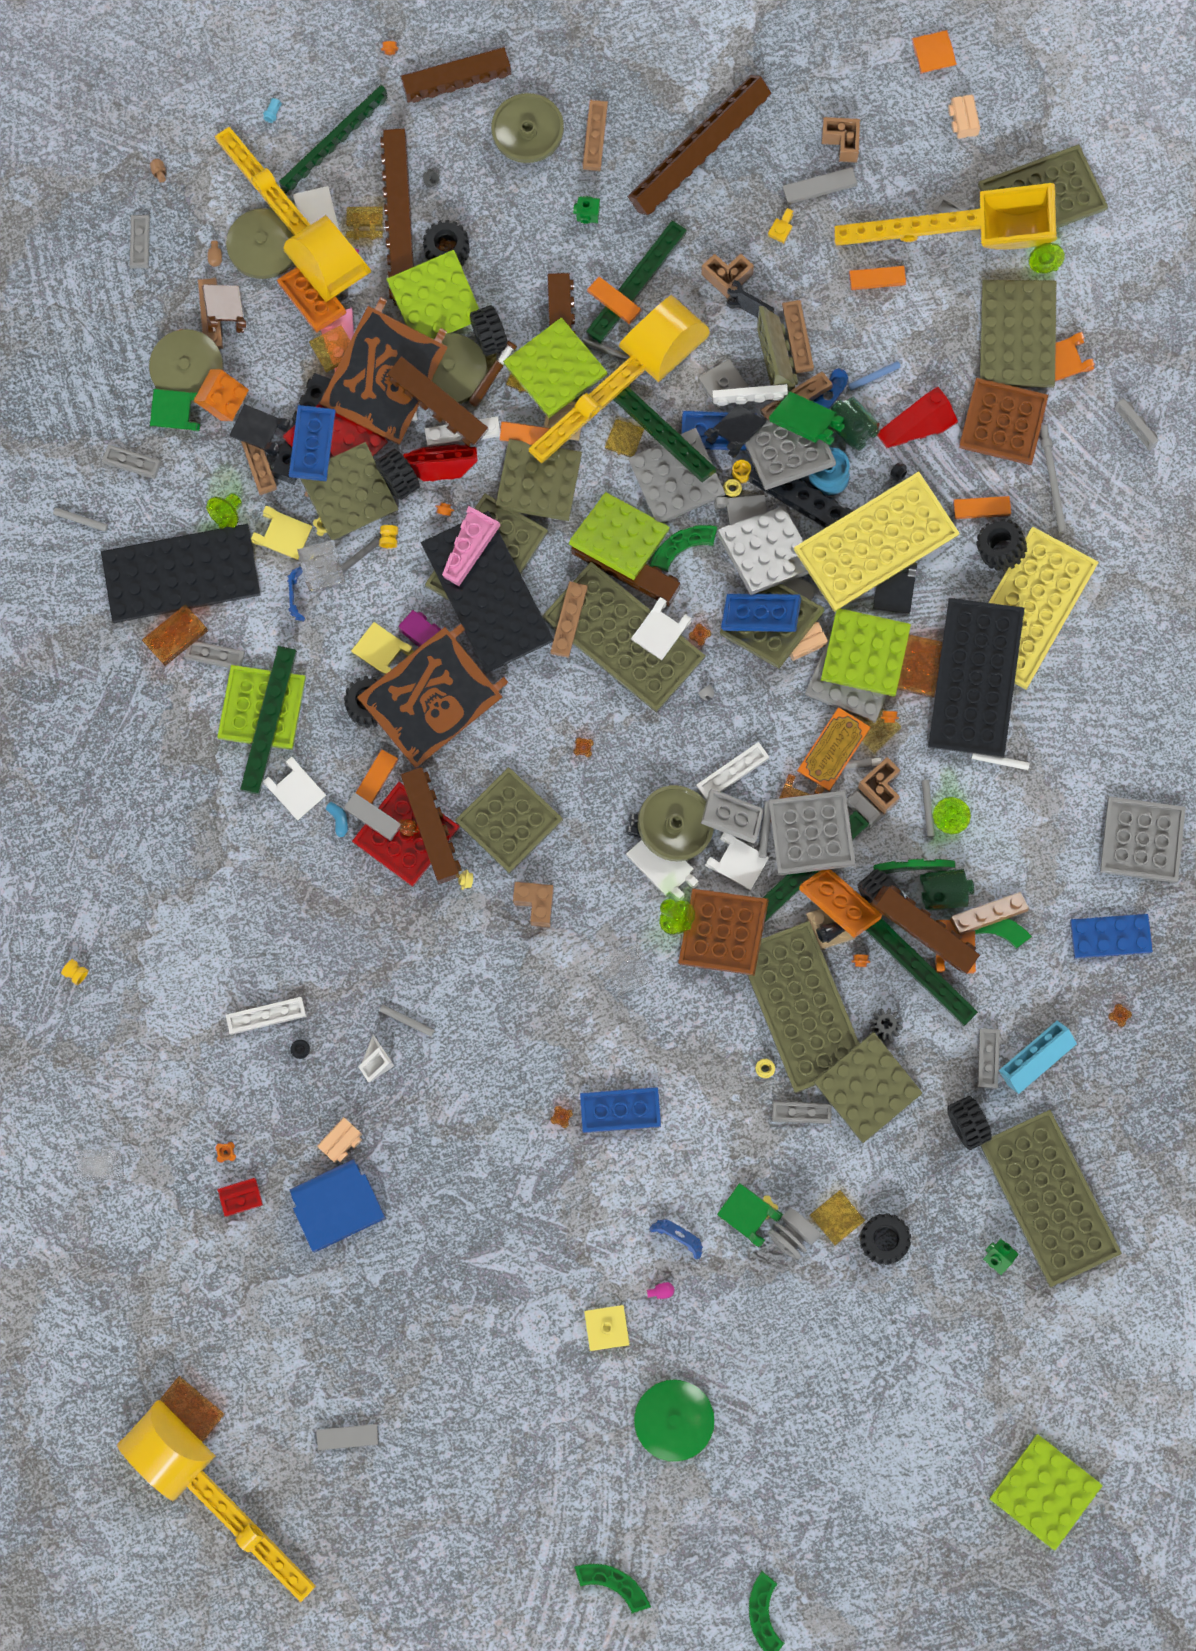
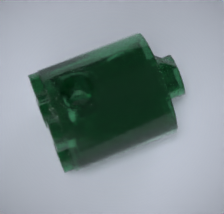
(855, 417)
(946, 889)

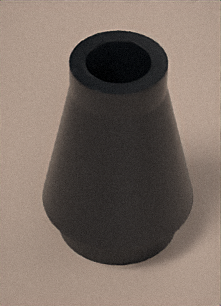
(829, 931)

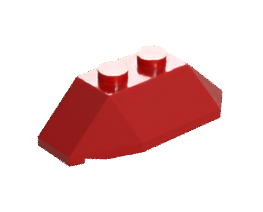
(442, 461)

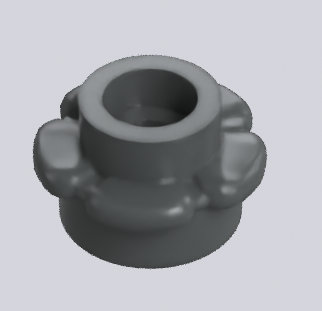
(431, 178)

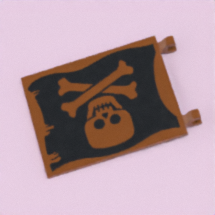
(361, 380)
(430, 696)

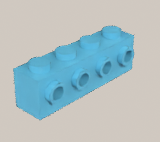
(1037, 1057)

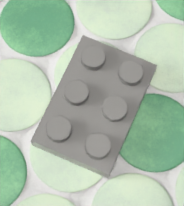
(732, 816)

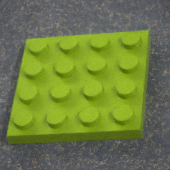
(434, 295)
(555, 367)
(619, 535)
(866, 652)
(244, 702)
(1045, 1492)

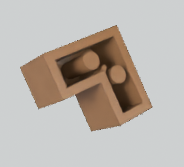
(843, 133)
(723, 275)
(877, 788)
(539, 898)

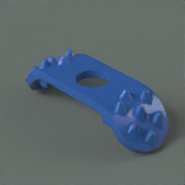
(839, 380)
(292, 581)
(668, 1227)

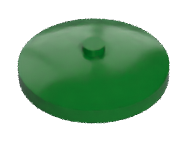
(674, 1420)

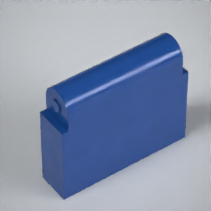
(335, 1205)

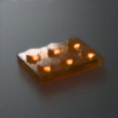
(175, 635)
(920, 666)
(192, 1408)

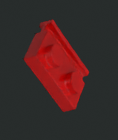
(240, 1197)

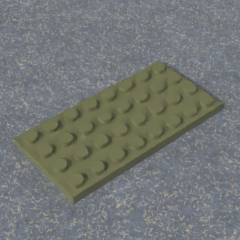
(605, 634)
(801, 1005)
(1050, 1198)

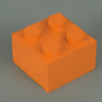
(221, 395)

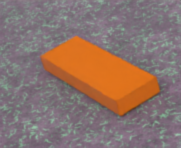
(877, 278)
(614, 300)
(521, 432)
(982, 507)
(377, 776)

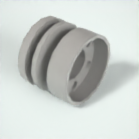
(793, 1234)

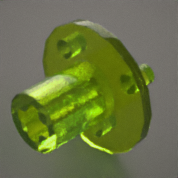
(1046, 258)
(224, 510)
(951, 815)
(676, 916)

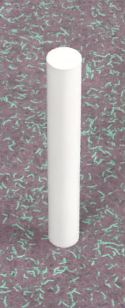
(1002, 761)

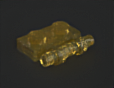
(364, 217)

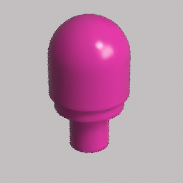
(661, 1291)

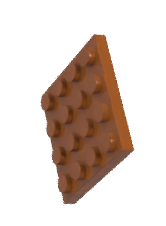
(1003, 421)
(724, 932)

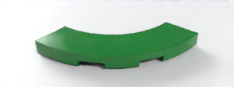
(681, 541)
(915, 864)
(1008, 930)
(616, 1580)
(759, 1613)

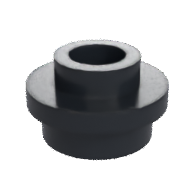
(898, 471)
(295, 1045)

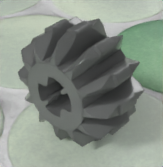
(891, 1021)

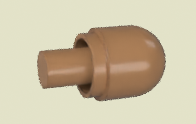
(158, 169)
(214, 254)

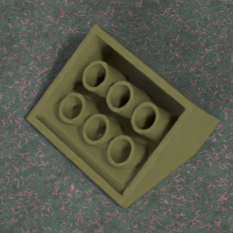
(775, 349)

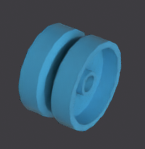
(833, 479)

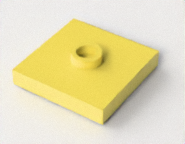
(606, 1328)

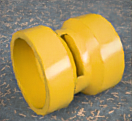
(741, 467)
(388, 536)
(74, 972)

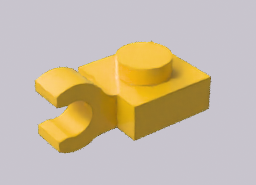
(781, 228)

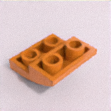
(934, 51)

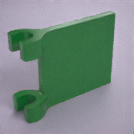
(172, 410)
(747, 1213)

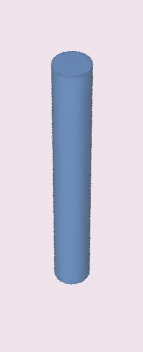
(875, 375)

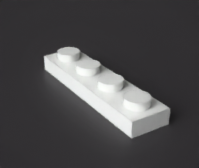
(756, 394)
(442, 436)
(734, 770)
(266, 1015)

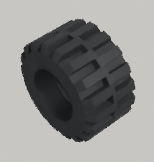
(451, 232)
(488, 330)
(397, 474)
(999, 532)
(357, 714)
(872, 884)
(969, 1122)
(897, 1226)

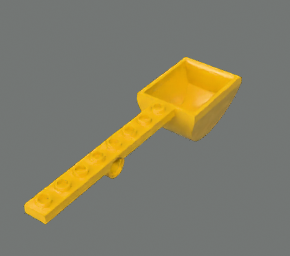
(1006, 218)
(316, 248)
(653, 346)
(174, 1459)

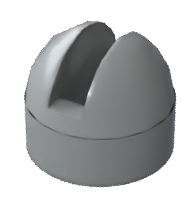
(706, 693)

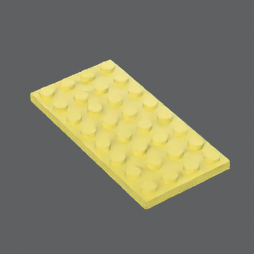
(876, 541)
(1048, 588)

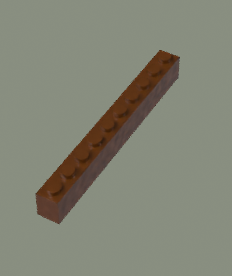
(699, 145)
(397, 202)

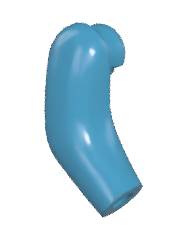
(340, 817)

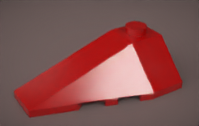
(923, 418)

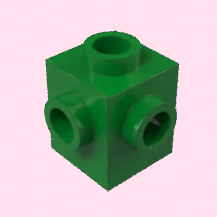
(587, 209)
(1000, 1256)

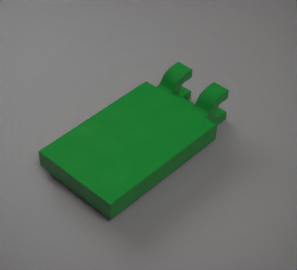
(806, 418)

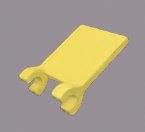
(283, 534)
(380, 648)

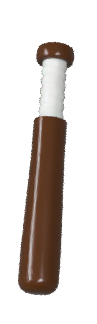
(489, 378)

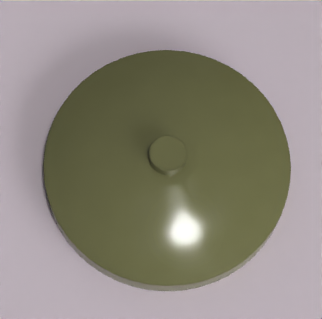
(527, 128)
(257, 244)
(183, 361)
(460, 367)
(672, 823)

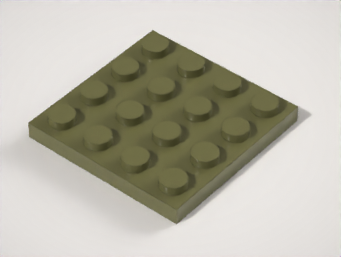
(538, 487)
(352, 494)
(772, 645)
(509, 820)
(867, 1087)

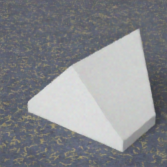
(375, 1061)

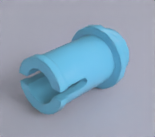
(272, 110)

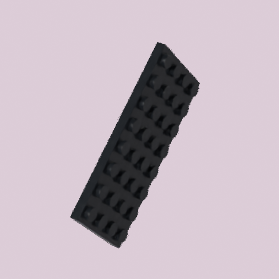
(179, 572)
(491, 601)
(976, 677)

